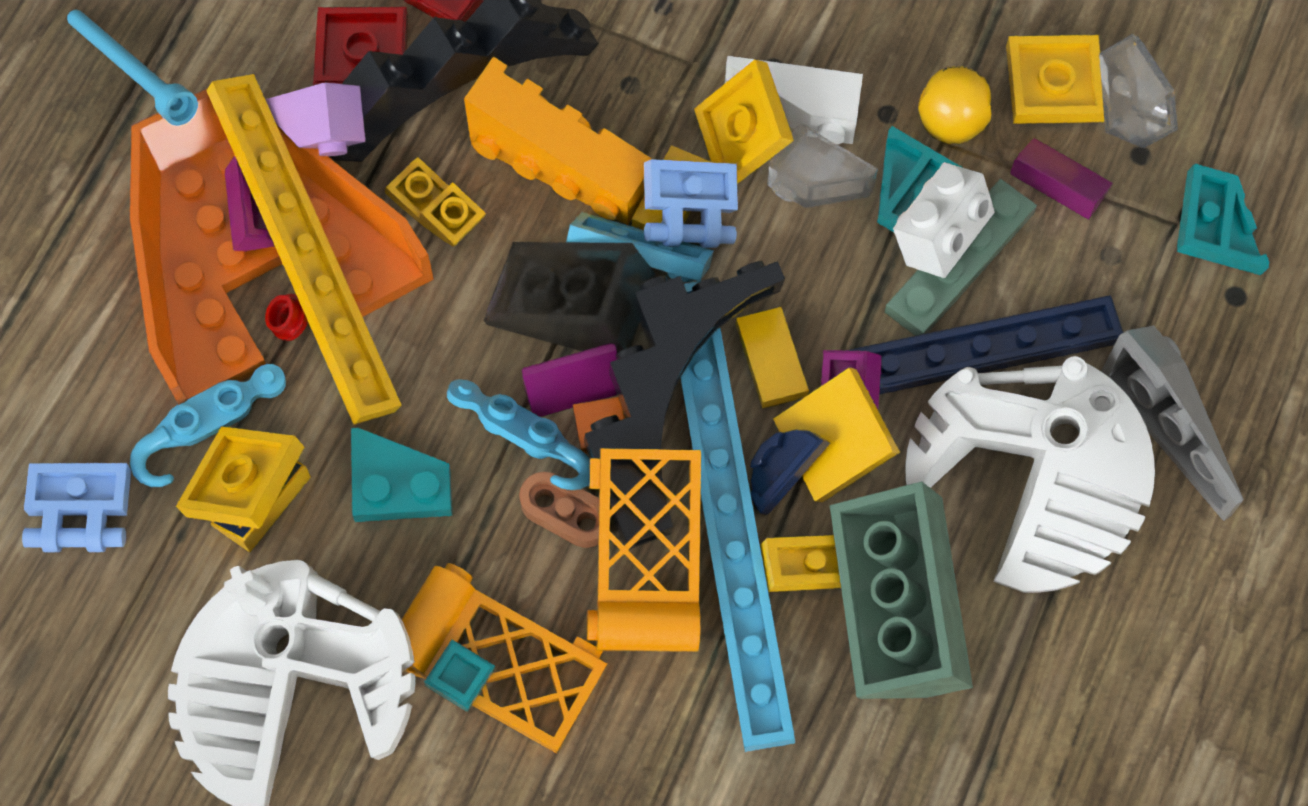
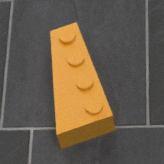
(553, 144)

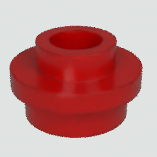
(286, 317)

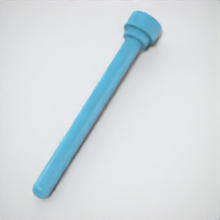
(171, 100)

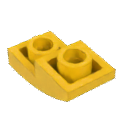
(433, 203)

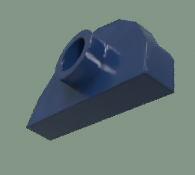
(781, 464)

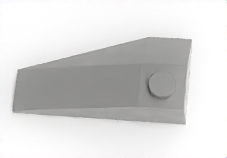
(1164, 393)

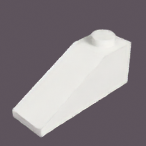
(813, 96)

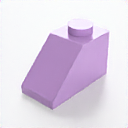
(321, 117)

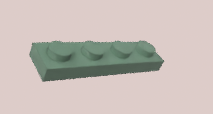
(928, 296)

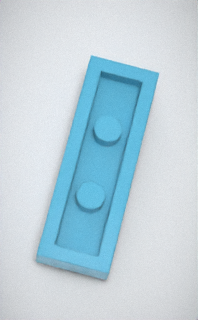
(686, 261)

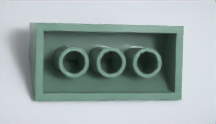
(900, 594)

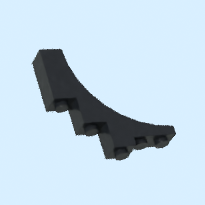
(456, 53)
(645, 379)

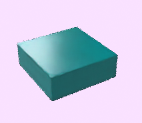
(459, 675)

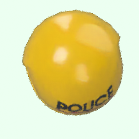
(955, 105)

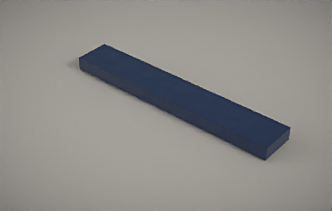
(997, 343)

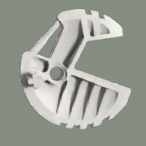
(1077, 493)
(240, 692)

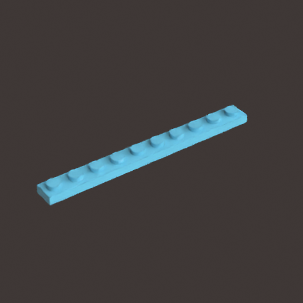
(736, 550)

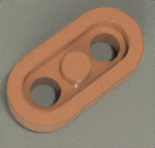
(565, 511)

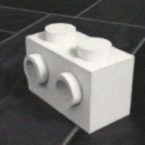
(944, 219)

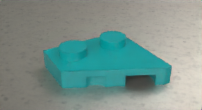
(905, 171)
(1217, 222)
(396, 481)

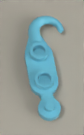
(203, 417)
(525, 429)

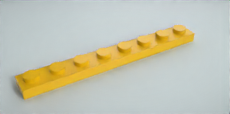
(304, 248)

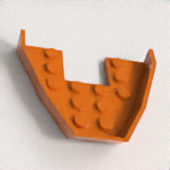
(189, 255)

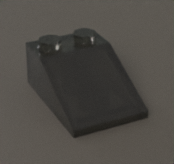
(570, 293)

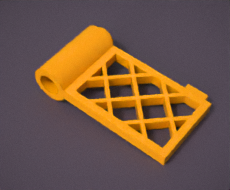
(444, 614)
(646, 617)

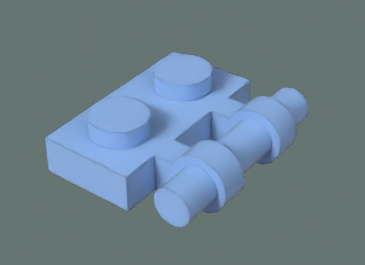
(690, 187)
(76, 490)

